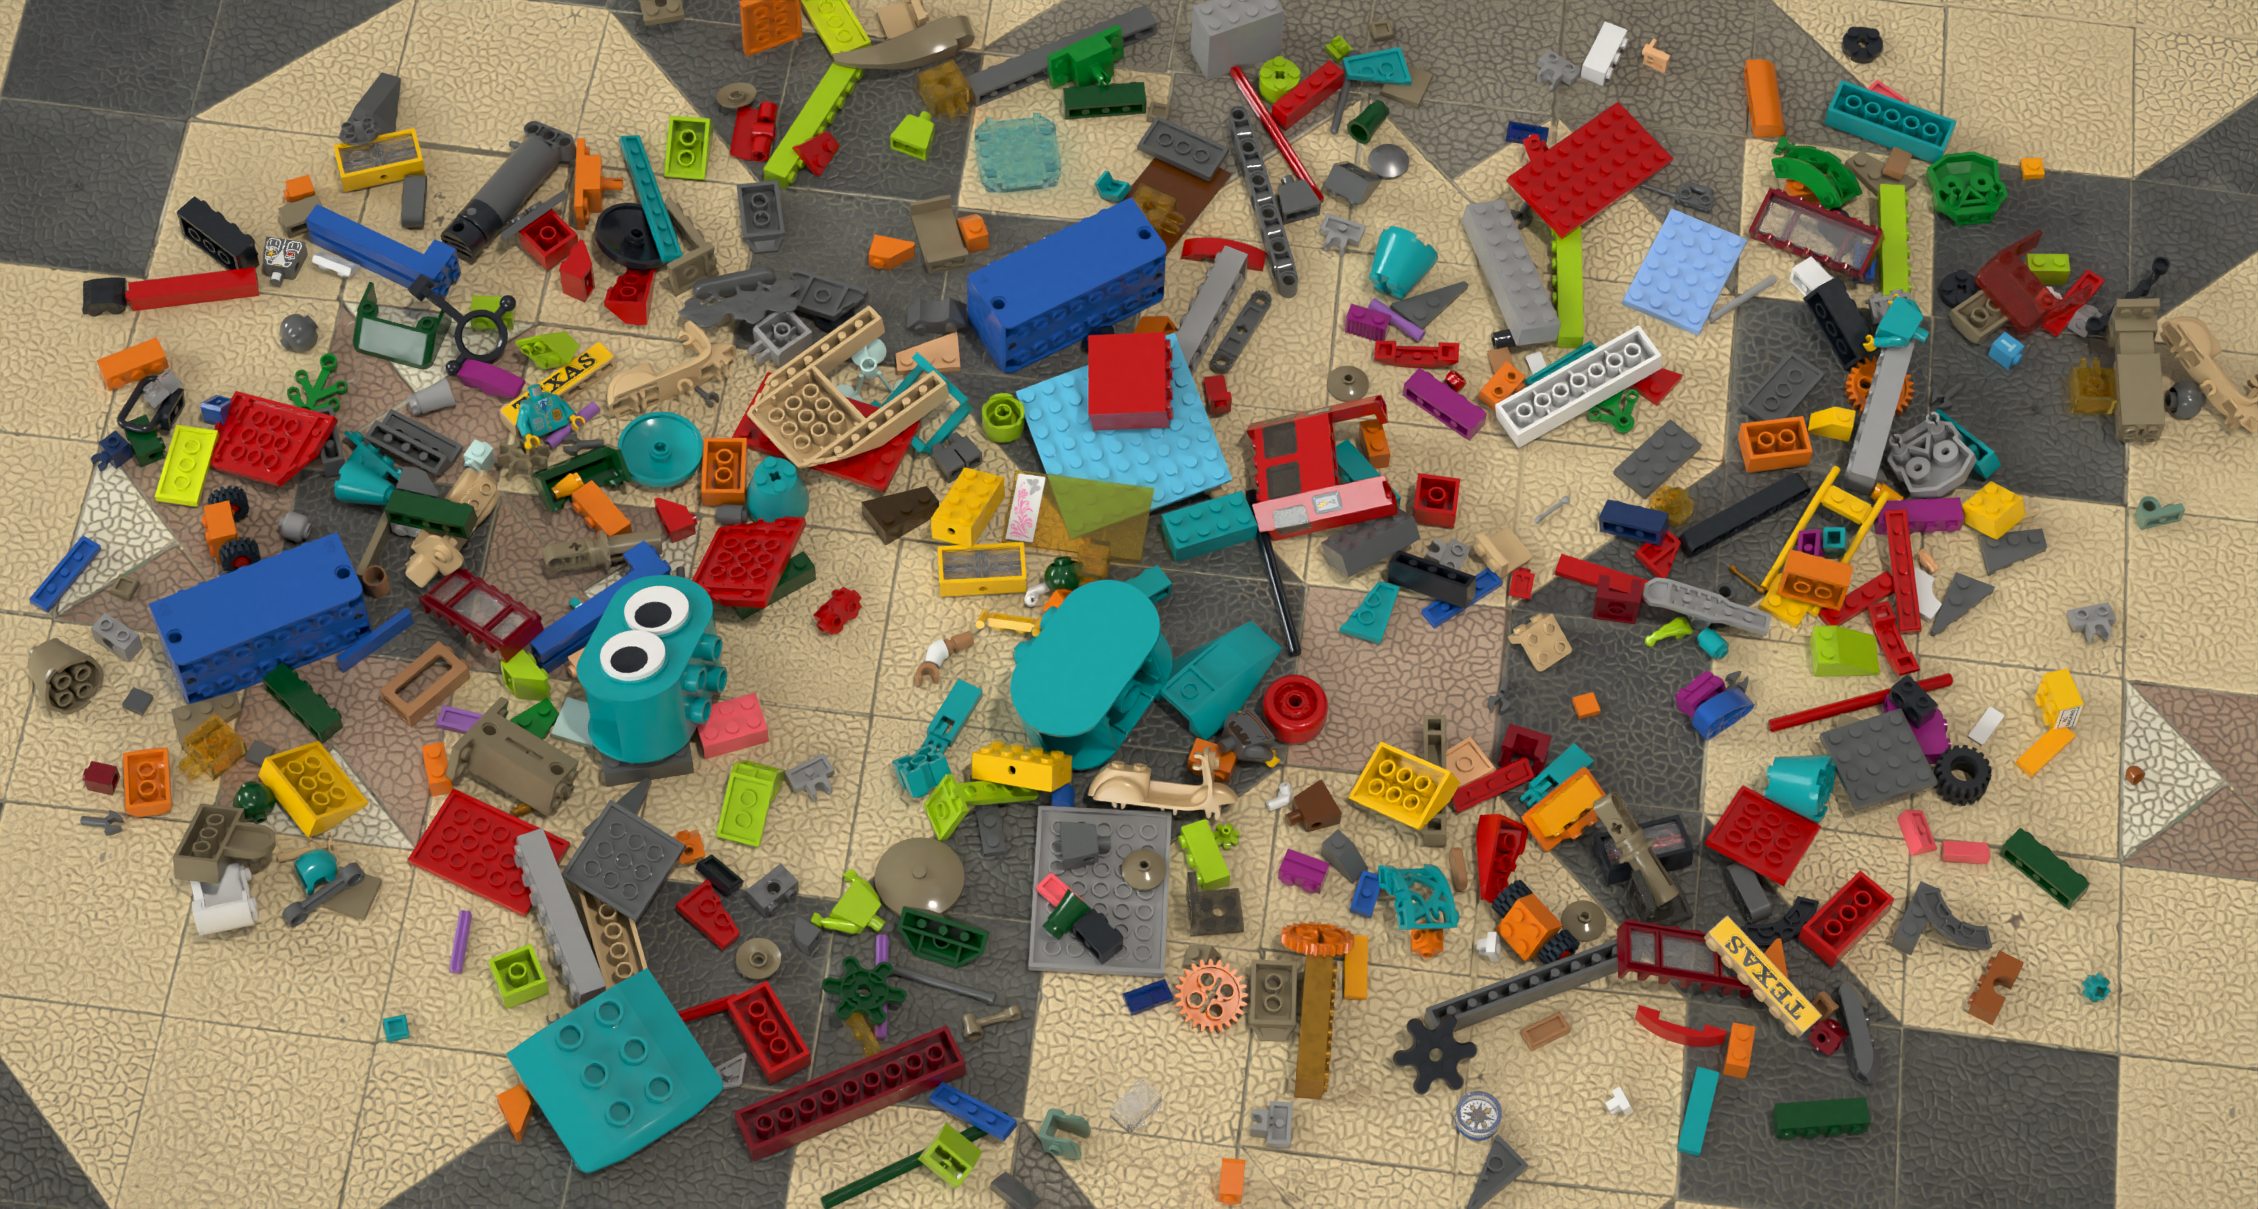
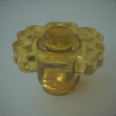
(1673, 501)

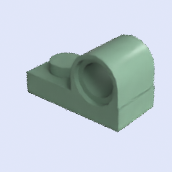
(2157, 515)

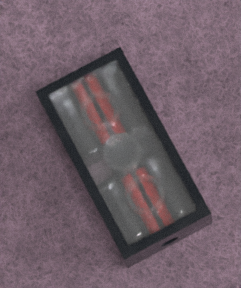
(1671, 848)

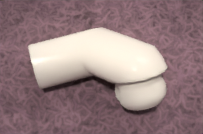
(1033, 593)
(1283, 797)

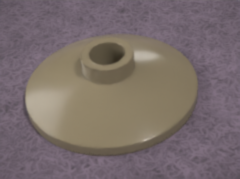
(736, 95)
(1347, 390)
(1143, 878)
(1583, 929)
(755, 950)

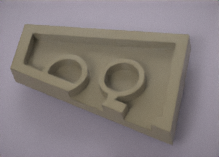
(1870, 173)
(193, 715)

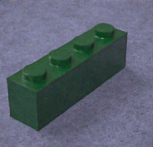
(1104, 100)
(431, 514)
(796, 575)
(302, 702)
(2044, 868)
(1821, 1118)

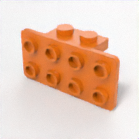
(1571, 830)

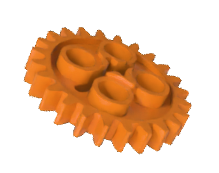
(1863, 376)
(1317, 939)
(1228, 1005)

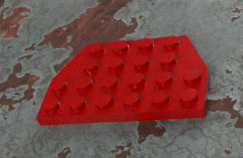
(268, 439)
(748, 561)

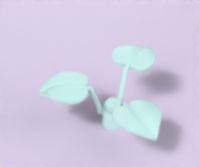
(867, 360)

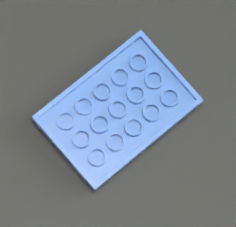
(1684, 272)

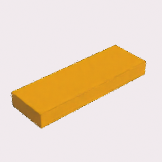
(2044, 750)
(1356, 970)

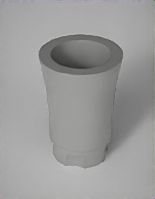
(432, 398)

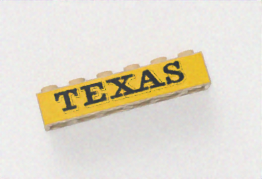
(566, 380)
(1762, 977)

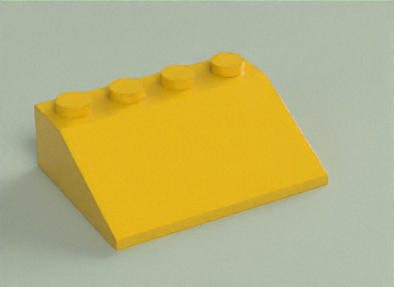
(1404, 786)
(311, 787)

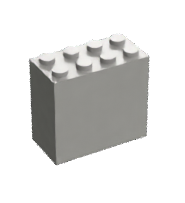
(1235, 34)

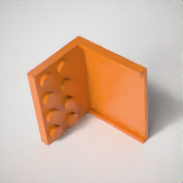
(769, 24)

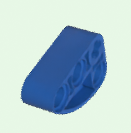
(1721, 712)

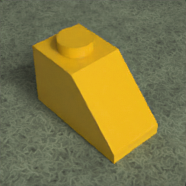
(1832, 423)

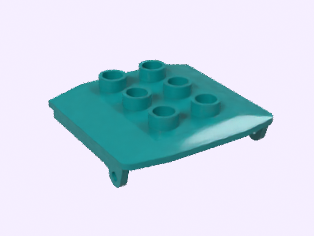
(616, 1073)

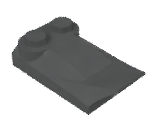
(761, 215)

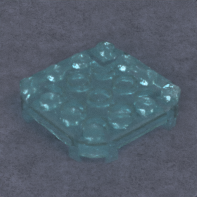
(1017, 154)

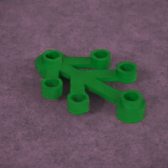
(316, 393)
(1613, 404)

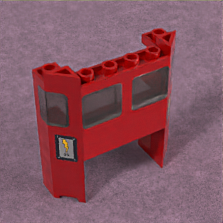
(1301, 475)

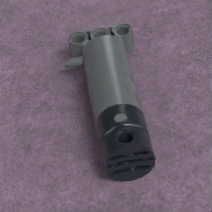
(508, 188)

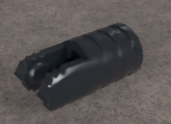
(1502, 339)

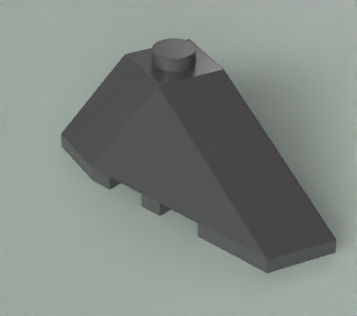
(380, 103)

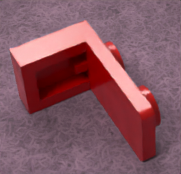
(1217, 396)

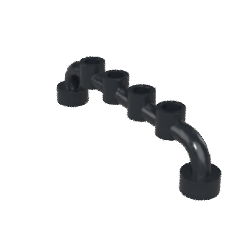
(2159, 267)

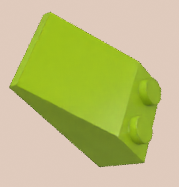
(688, 147)
(1843, 652)

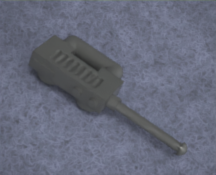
(1687, 198)

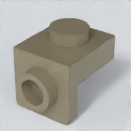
(1200, 952)

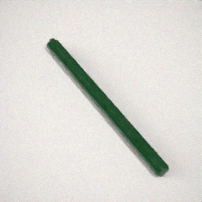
(886, 1173)

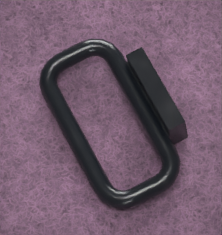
(165, 415)

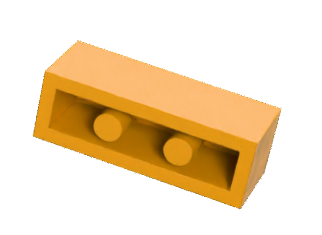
(1566, 806)

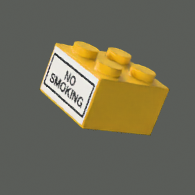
(2059, 699)

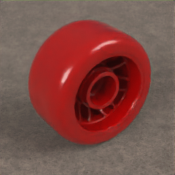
(1294, 709)

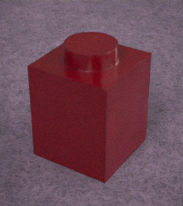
(101, 778)

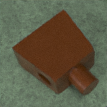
(1314, 808)

